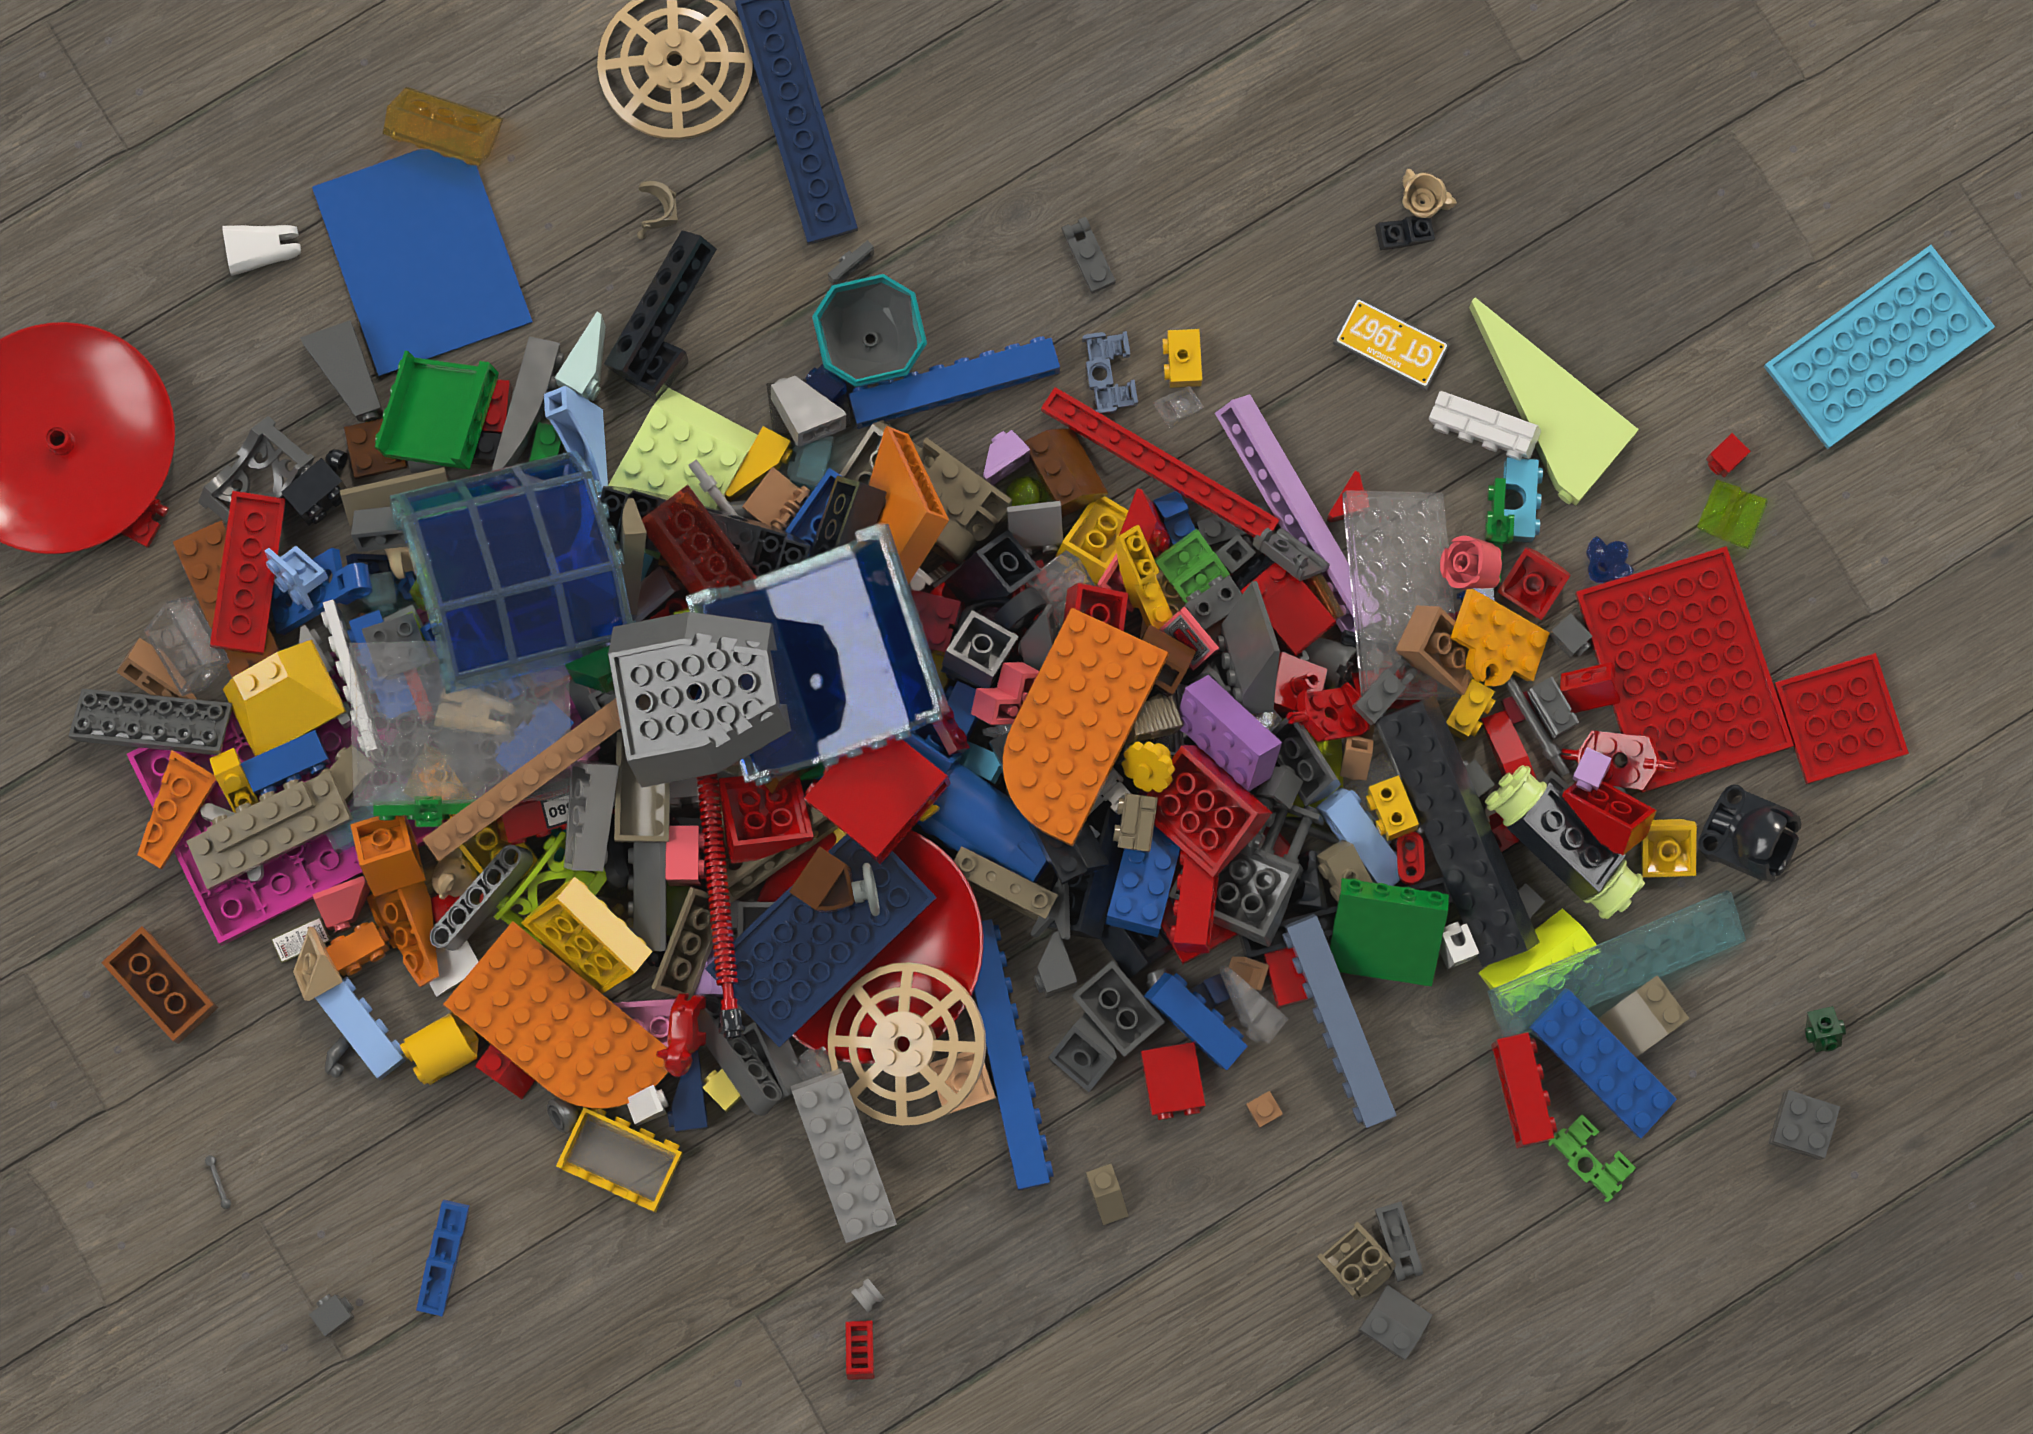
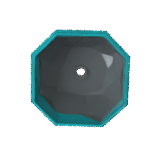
(865, 309)

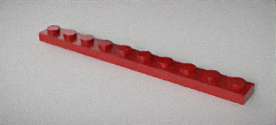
(1158, 464)

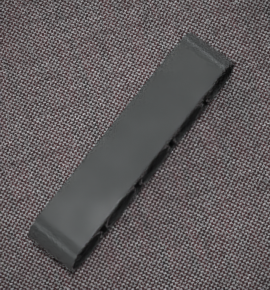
(493, 895)
(739, 1062)

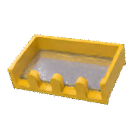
(620, 1158)

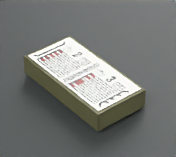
(290, 943)

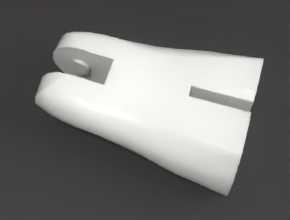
(258, 246)

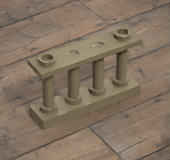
(1005, 885)

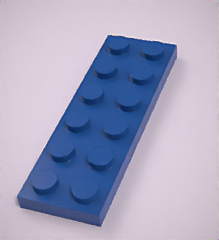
(1603, 1063)

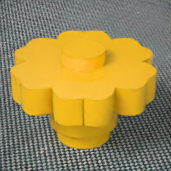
(1148, 766)

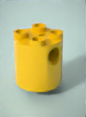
(441, 1048)

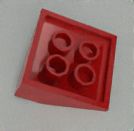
(762, 822)

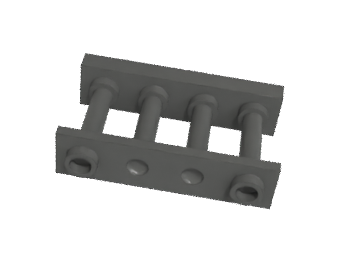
(1308, 816)

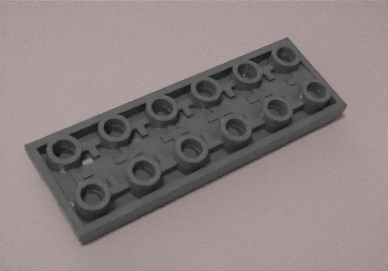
(150, 721)

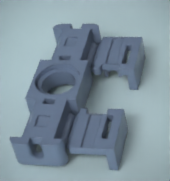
(1097, 352)

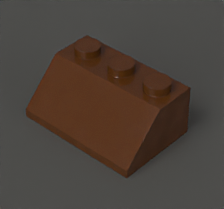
(1065, 469)

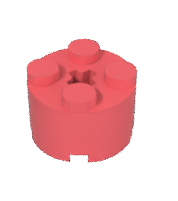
(1471, 563)

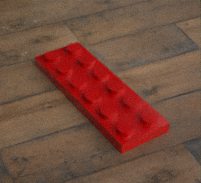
(245, 578)

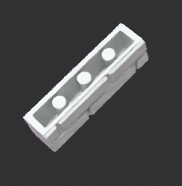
(1484, 425)

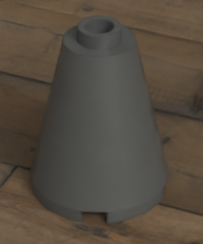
(1336, 658)

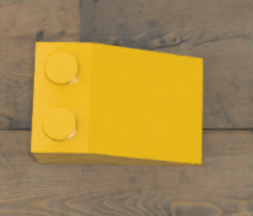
(1095, 536)

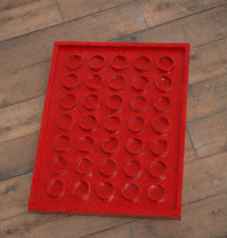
(1687, 665)

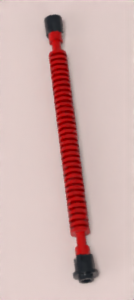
(729, 1015)

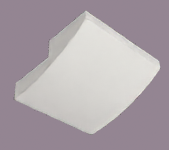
(453, 967)

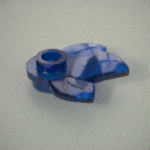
(1610, 557)

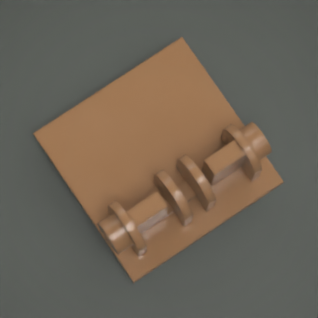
(776, 500)

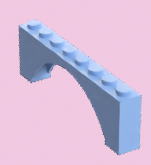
(579, 428)

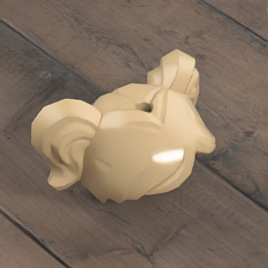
(1427, 189)
(450, 878)

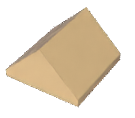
(314, 967)

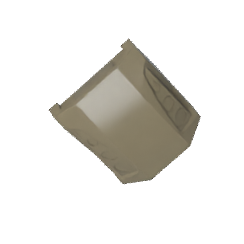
(1358, 1262)

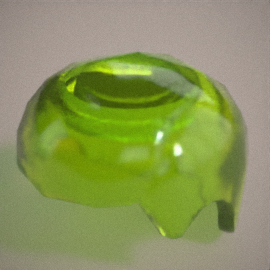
(1026, 491)

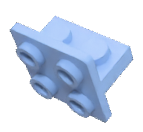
(296, 574)

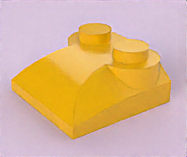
(1670, 849)

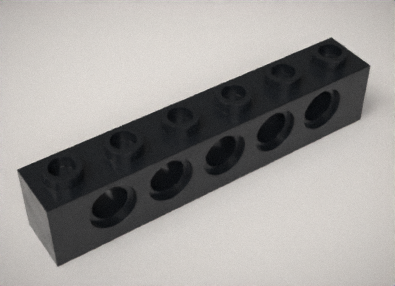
(660, 306)

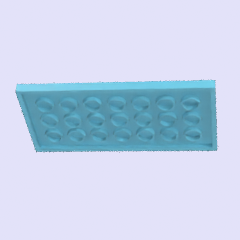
(1879, 346)

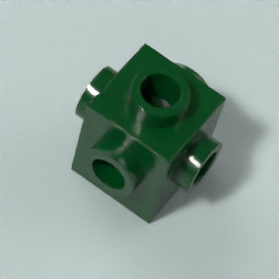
(1824, 1029)

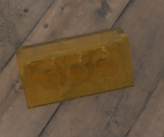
(441, 126)

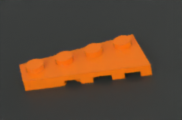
(178, 802)

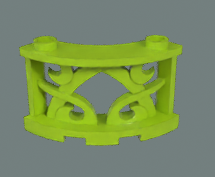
(593, 881)

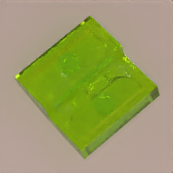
(1732, 514)

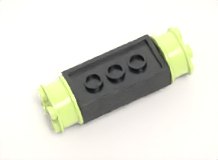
(1563, 842)

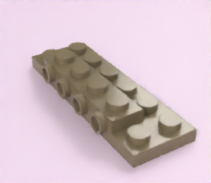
(268, 828)

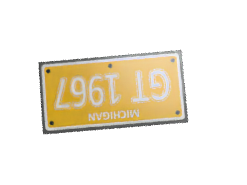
(1391, 343)

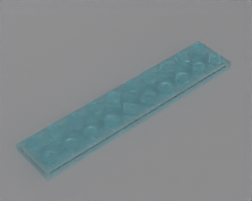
(1621, 962)

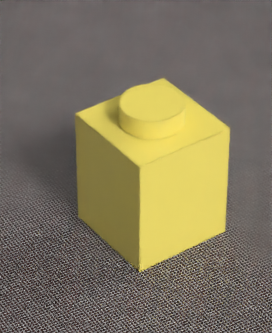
(721, 1089)

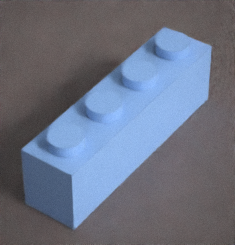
(1353, 824)
(360, 1028)

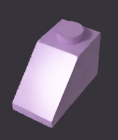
(1591, 770)

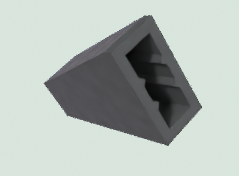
(344, 365)

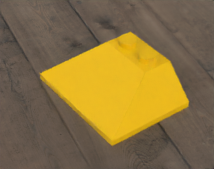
(283, 697)

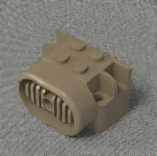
(970, 502)

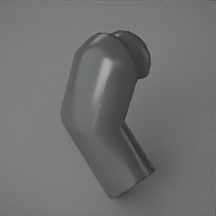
(333, 1055)

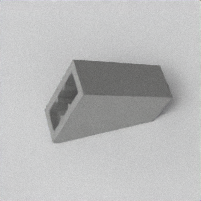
(806, 411)

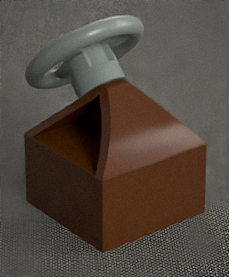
(829, 886)

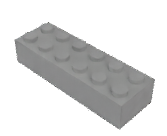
(843, 1155)

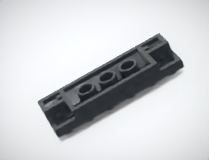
(1067, 860)

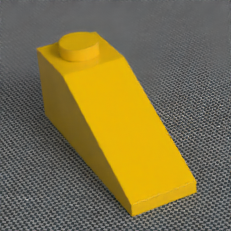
(766, 452)

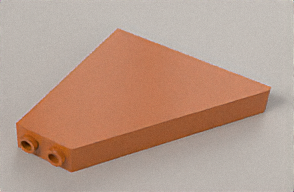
(911, 500)

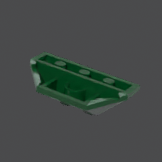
(593, 671)

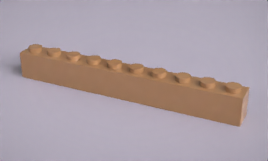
(526, 780)

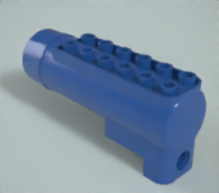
(977, 813)

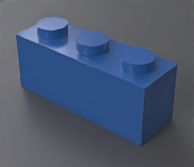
(286, 763)

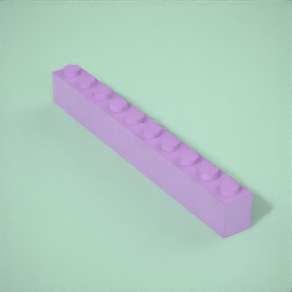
(1286, 495)

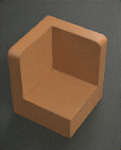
(1250, 971)

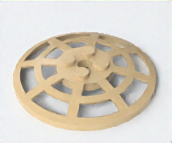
(677, 77)
(921, 1039)

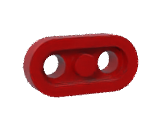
(1411, 858)

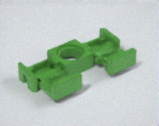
(1603, 1180)

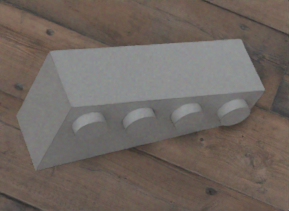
(590, 815)

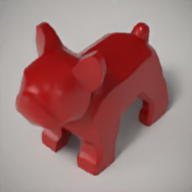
(683, 1034)

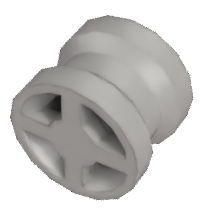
(867, 1295)

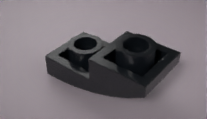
(1404, 232)

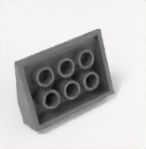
(1250, 652)
(1252, 895)

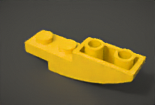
(1139, 577)

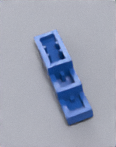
(442, 1258)

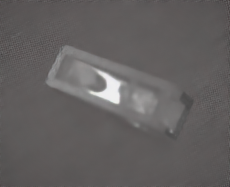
(1253, 1010)

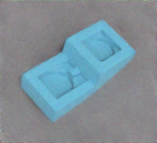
(981, 762)

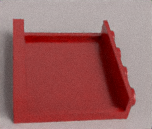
(878, 795)

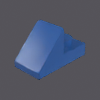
(1174, 516)

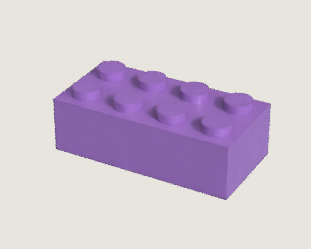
(1228, 733)

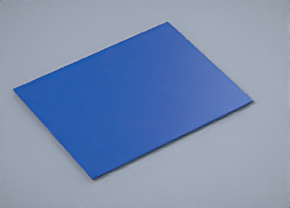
(421, 256)

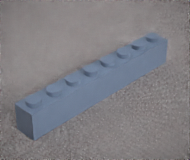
(1339, 1020)

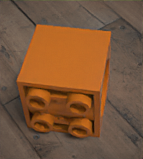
(387, 853)

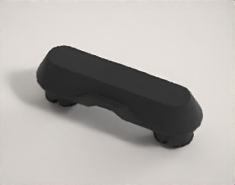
(616, 865)

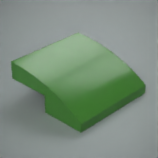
(1190, 565)

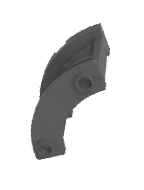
(256, 442)

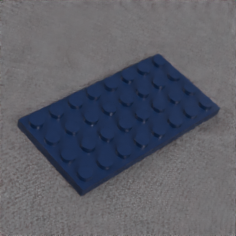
(802, 958)

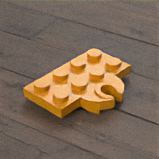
(1497, 640)

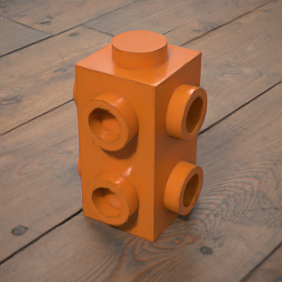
(358, 948)

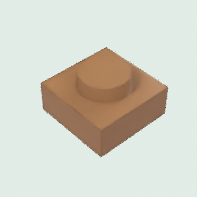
(1264, 1109)

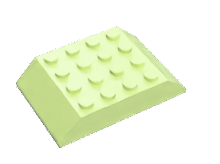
(673, 438)

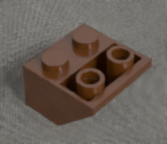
(1176, 663)

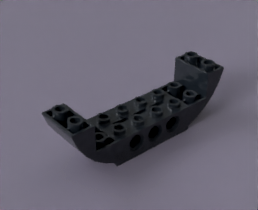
(760, 545)

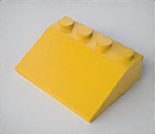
(587, 936)

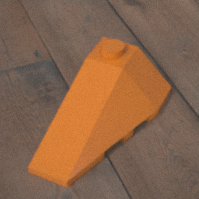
(408, 921)

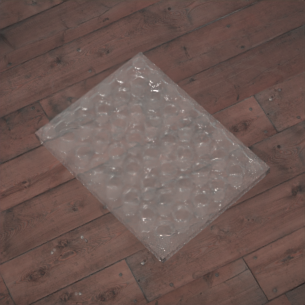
(450, 745)

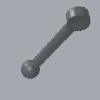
(211, 1161)

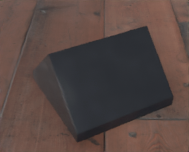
(662, 371)

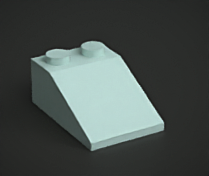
(584, 364)

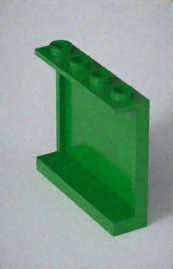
(436, 411)
(1388, 931)

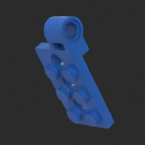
(346, 586)

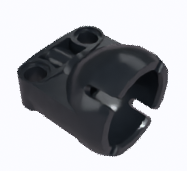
(1750, 834)

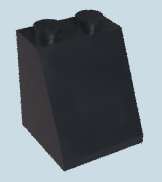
(993, 571)

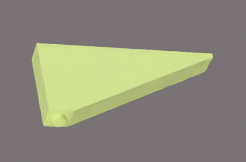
(1577, 427)

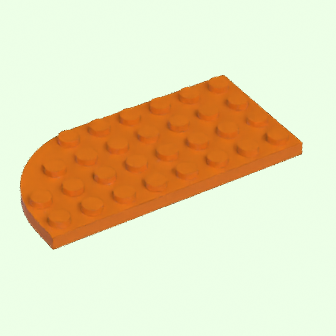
(1077, 722)
(556, 1025)

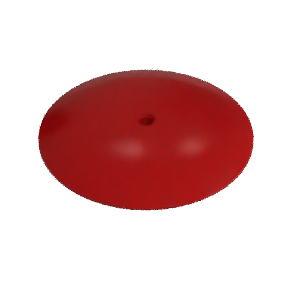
(115, 431)
(942, 936)

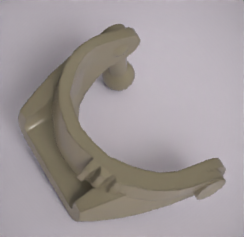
(667, 198)

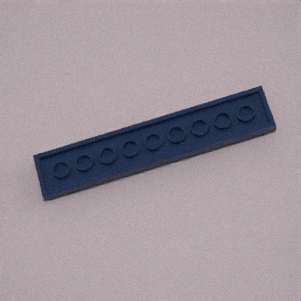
(797, 119)

